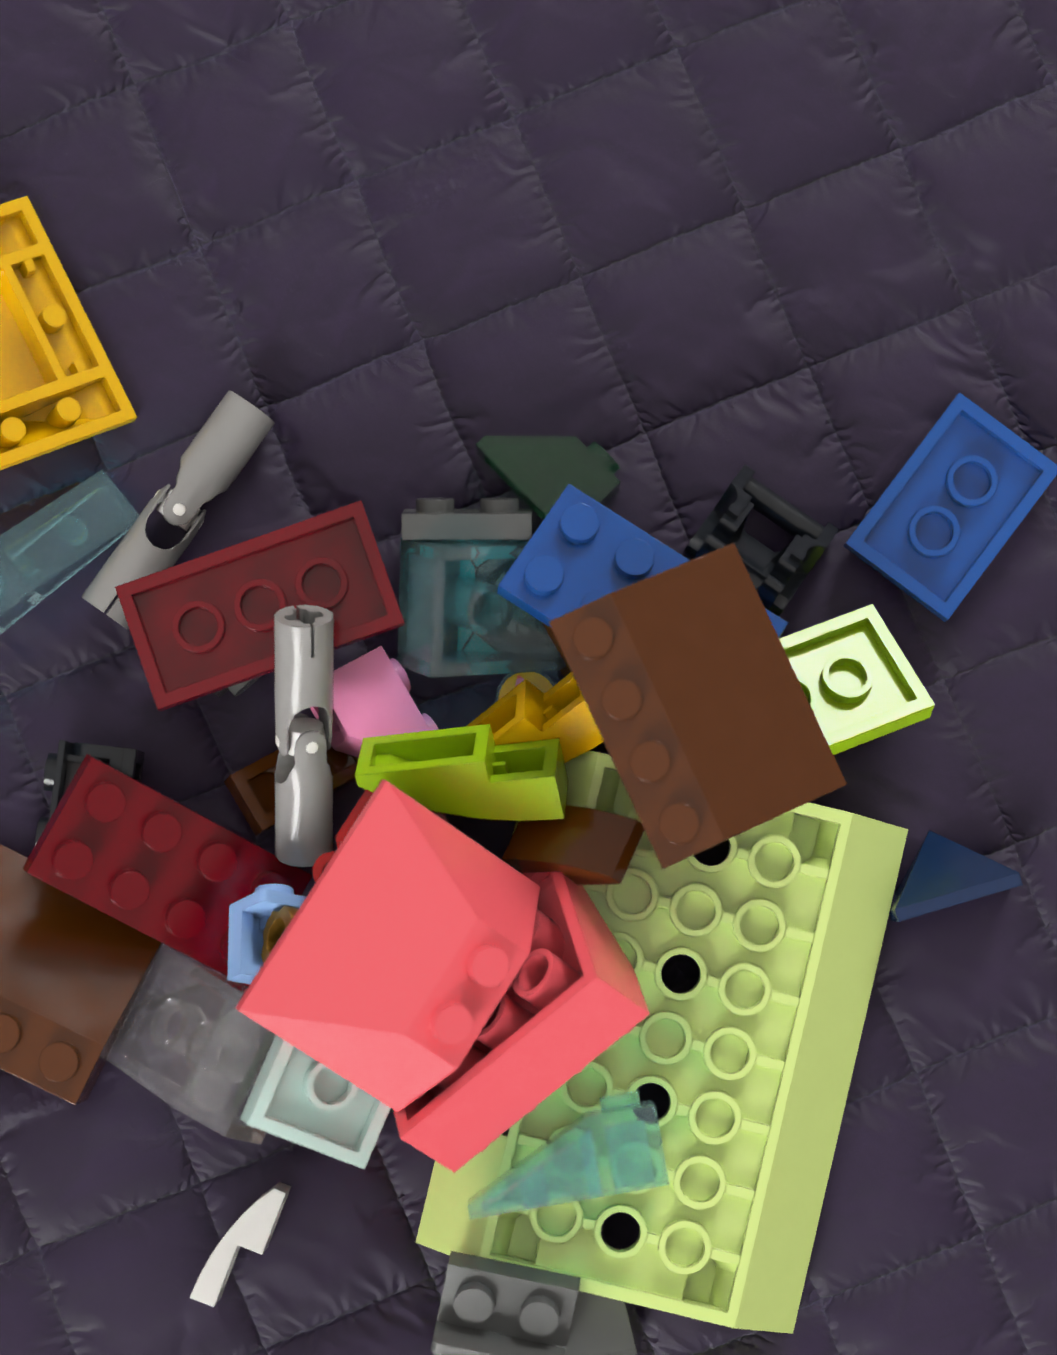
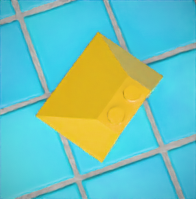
(51, 363)

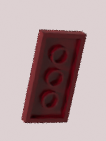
(214, 615)
(152, 862)

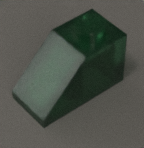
(544, 466)

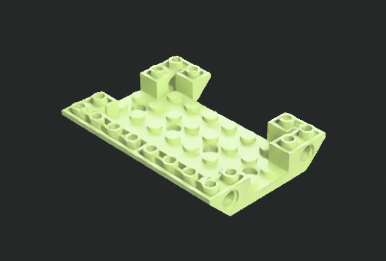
(748, 1062)

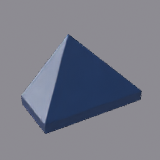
(947, 876)

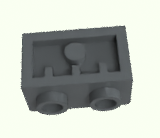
(503, 1309)

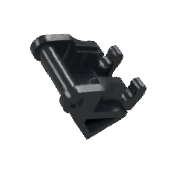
(772, 573)

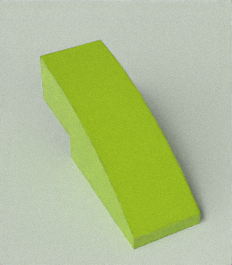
(468, 774)

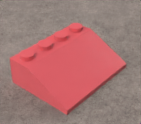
(552, 1021)

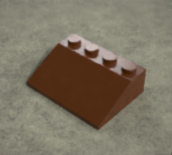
(697, 704)
(62, 982)

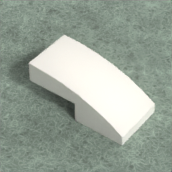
(250, 1231)

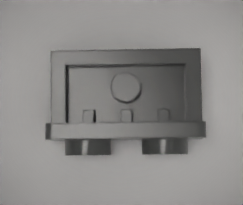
(493, 521)

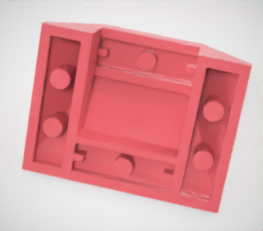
(397, 951)

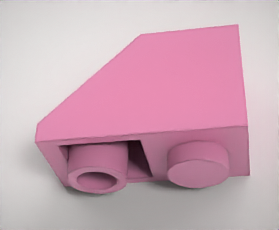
(372, 701)

